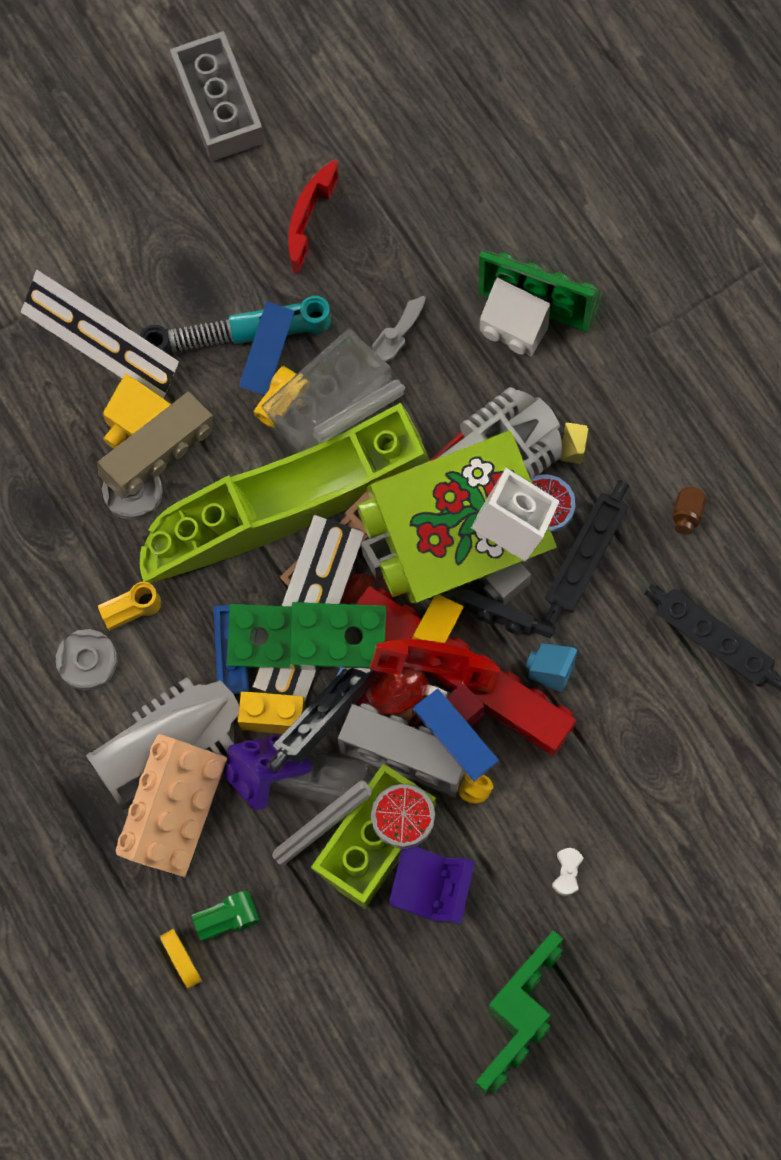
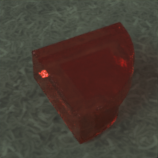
(356, 587)

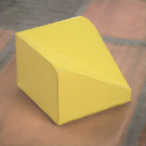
(574, 443)

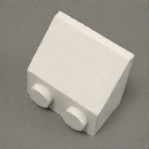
(514, 318)
(515, 515)

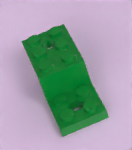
(304, 635)
(520, 1014)

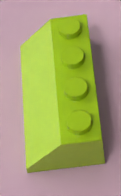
(355, 856)

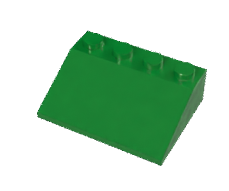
(570, 301)

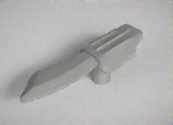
(391, 339)

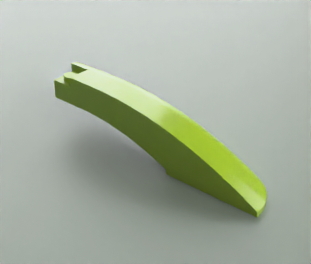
(279, 497)

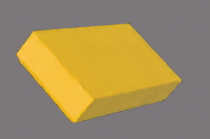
(438, 620)

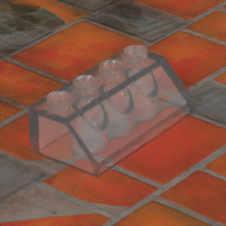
(325, 387)

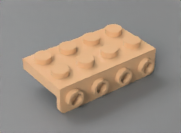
(170, 805)

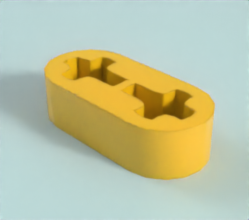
(180, 958)

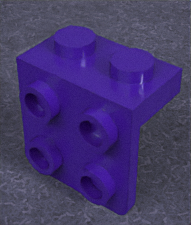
(249, 773)
(431, 885)

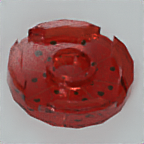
(397, 692)

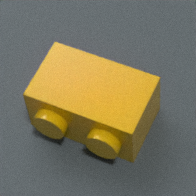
(269, 712)

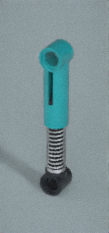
(239, 327)

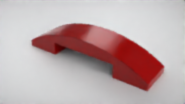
(320, 185)
(438, 658)

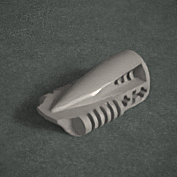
(528, 419)
(196, 716)

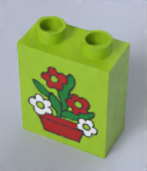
(430, 519)

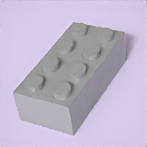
(217, 96)
(402, 748)

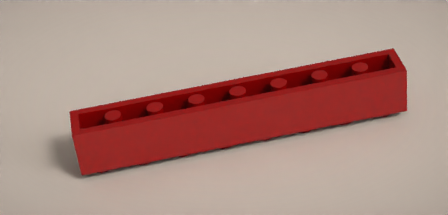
(509, 703)

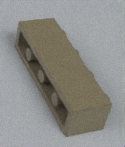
(155, 445)

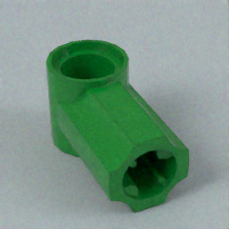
(233, 914)

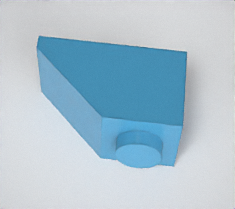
(552, 665)

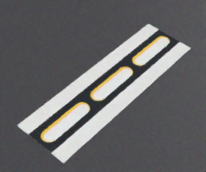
(98, 334)
(317, 578)

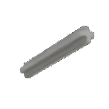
(358, 411)
(322, 823)

